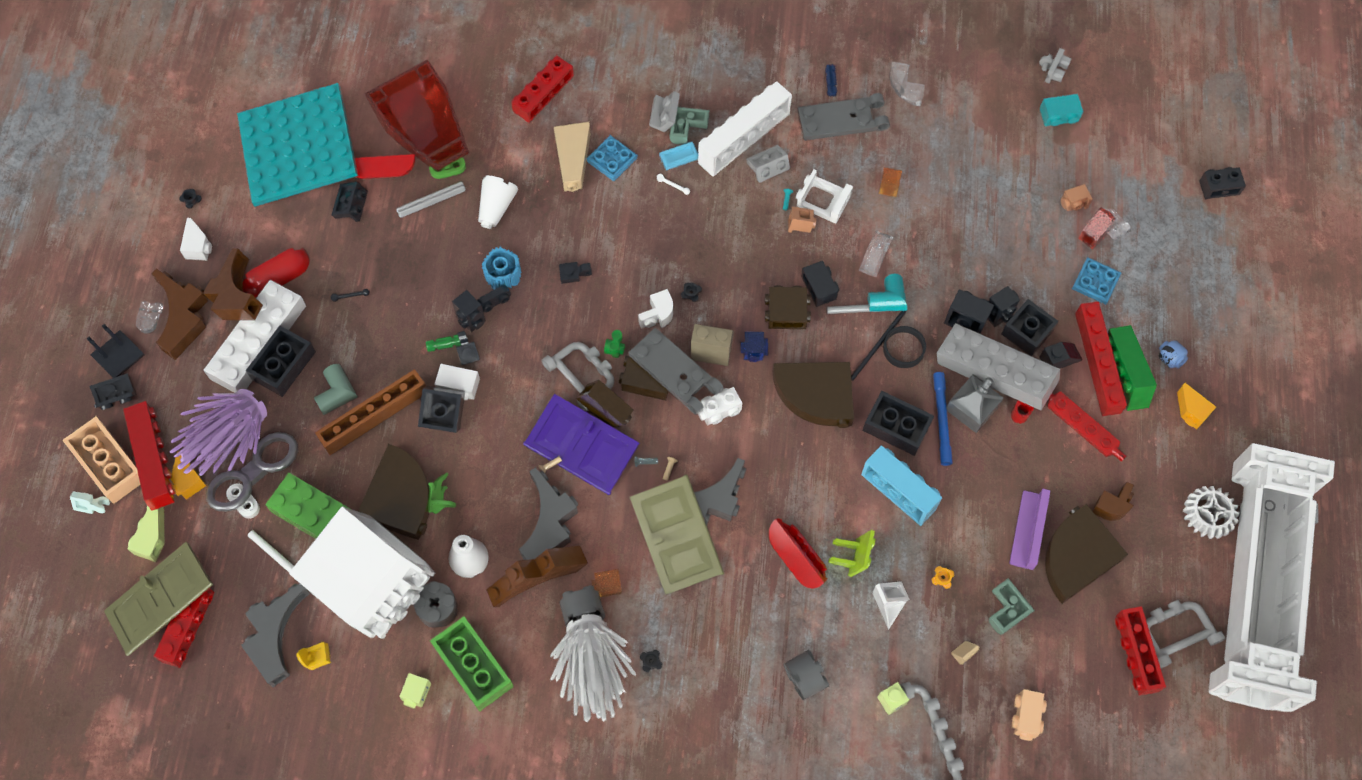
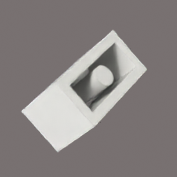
(458, 379)

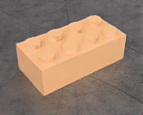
(103, 459)

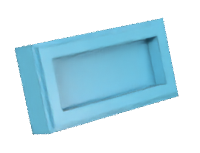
(679, 155)

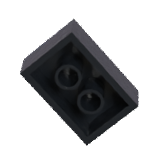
(280, 361)
(898, 423)

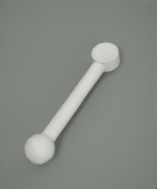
(660, 178)

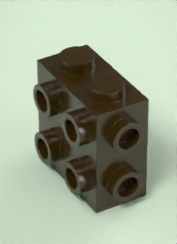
(787, 307)

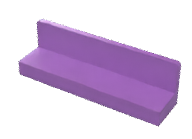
(1029, 529)

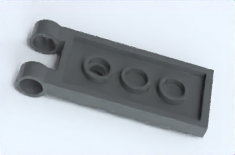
(835, 120)
(667, 363)

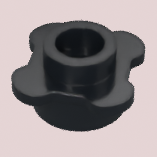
(187, 194)
(691, 287)
(654, 655)

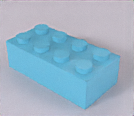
(901, 485)

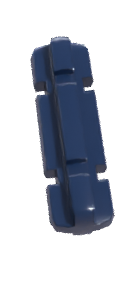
(831, 80)

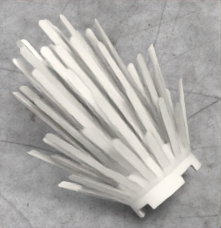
(591, 665)

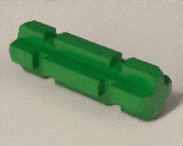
(442, 343)

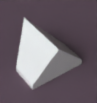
(890, 600)

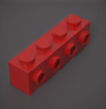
(542, 88)
(182, 631)
(1140, 651)

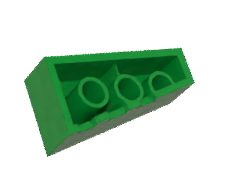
(1132, 368)

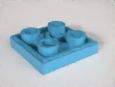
(612, 158)
(1096, 281)

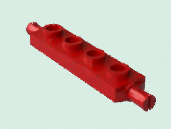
(1085, 425)

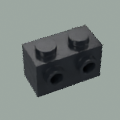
(1222, 183)
(820, 283)
(1005, 305)
(468, 311)

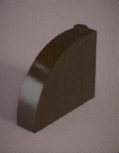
(816, 391)
(398, 494)
(1080, 553)

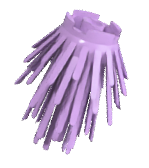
(216, 430)

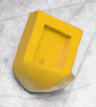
(314, 656)

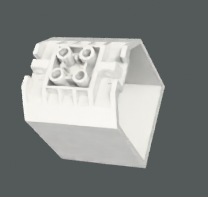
(362, 572)

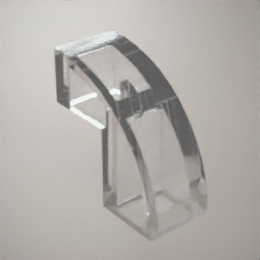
(907, 91)
(876, 253)

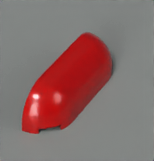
(384, 166)
(278, 269)
(797, 554)

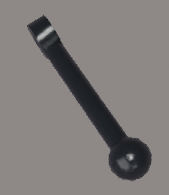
(334, 297)

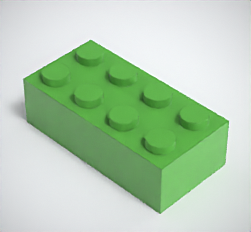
(303, 505)
(471, 663)

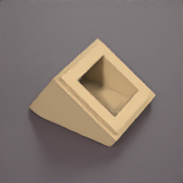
(965, 652)

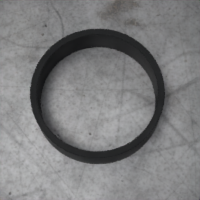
(904, 329)

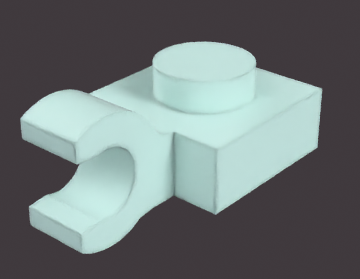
(85, 503)

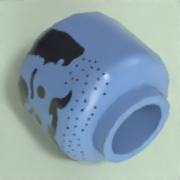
(1173, 354)

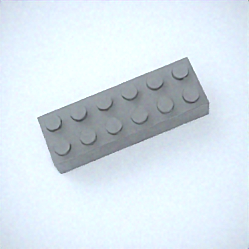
(1010, 369)

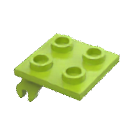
(862, 547)

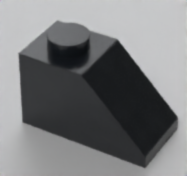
(1061, 355)

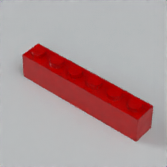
(1100, 359)
(149, 456)

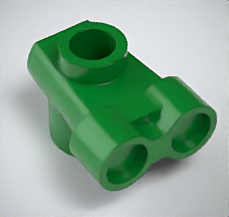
(615, 346)

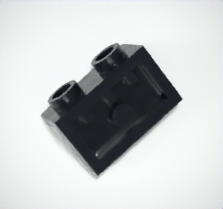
(350, 201)

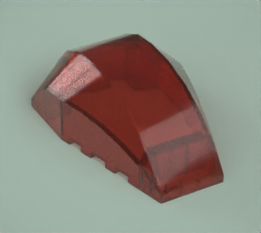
(420, 115)

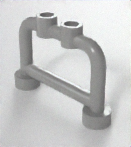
(591, 354)
(1175, 609)

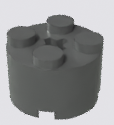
(581, 603)
(432, 615)
(806, 675)

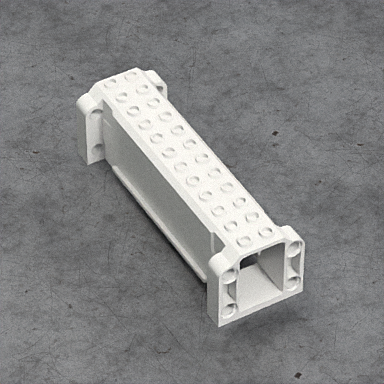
(1271, 580)

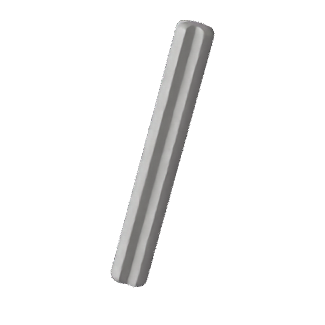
(430, 199)

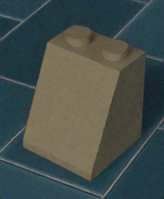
(711, 344)

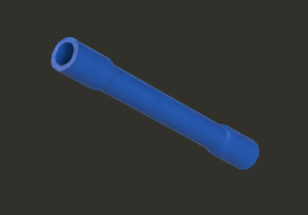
(945, 448)

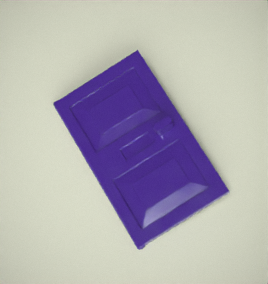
(583, 443)

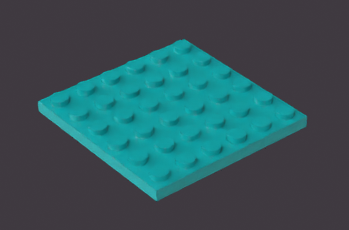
(296, 144)

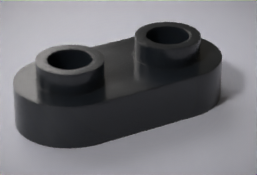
(495, 297)

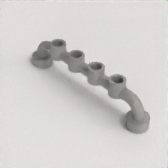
(938, 725)

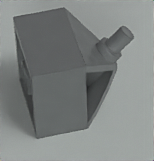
(974, 403)

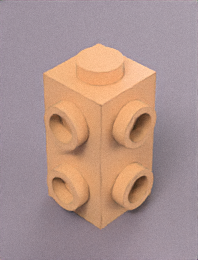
(1029, 712)

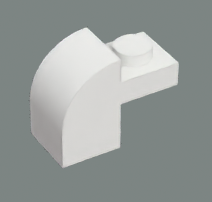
(661, 310)

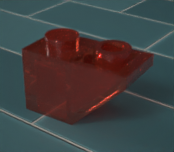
(1097, 228)

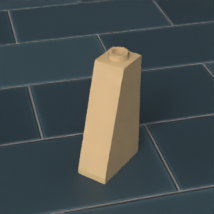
(572, 150)

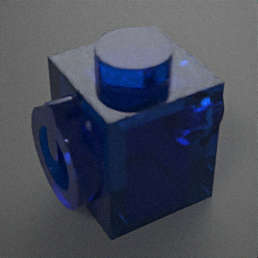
(754, 346)

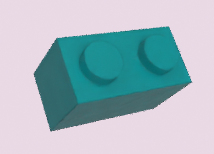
(1061, 110)

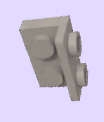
(664, 111)
(769, 163)

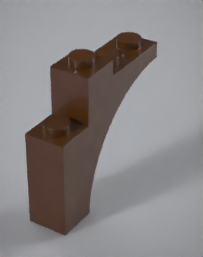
(228, 291)
(183, 320)
(531, 572)

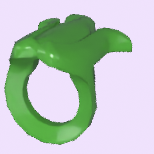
(436, 496)

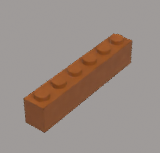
(371, 412)

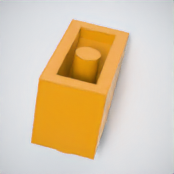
(1193, 406)
(188, 483)

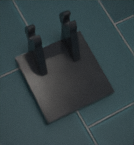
(116, 354)

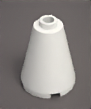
(494, 200)
(468, 556)

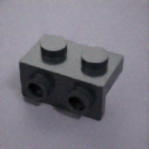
(113, 390)

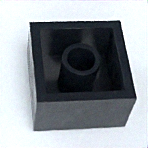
(968, 311)
(1029, 327)
(441, 409)

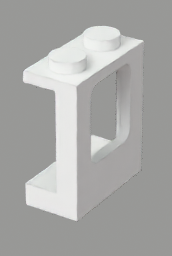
(838, 203)

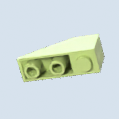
(149, 536)

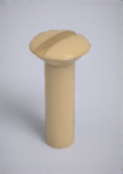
(550, 464)
(669, 467)

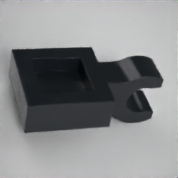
(571, 271)
(467, 351)

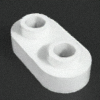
(247, 513)

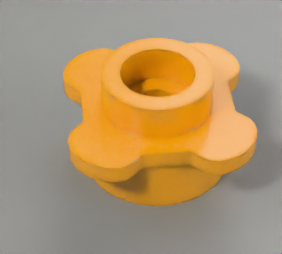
(948, 574)

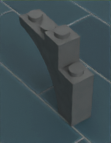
(720, 498)
(553, 513)
(270, 622)

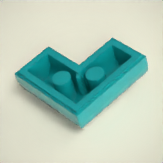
(892, 299)

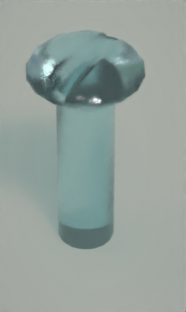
(645, 461)

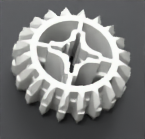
(1218, 504)

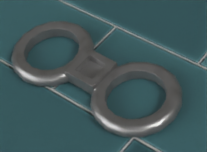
(252, 472)

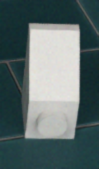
(195, 243)

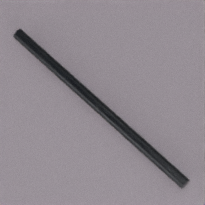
(877, 345)

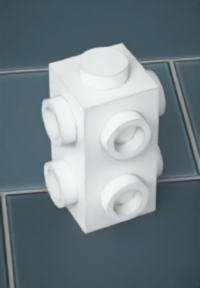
(719, 406)

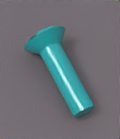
(787, 197)

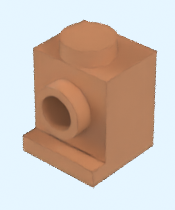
(1076, 198)
(801, 220)

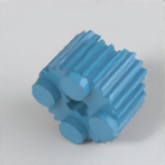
(501, 268)

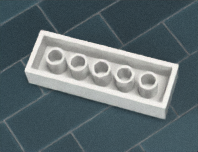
(744, 128)
(249, 337)

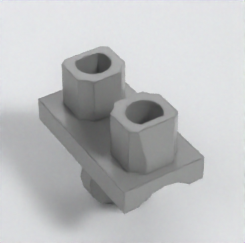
(1048, 63)

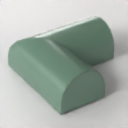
(687, 118)
(340, 391)
(1014, 609)

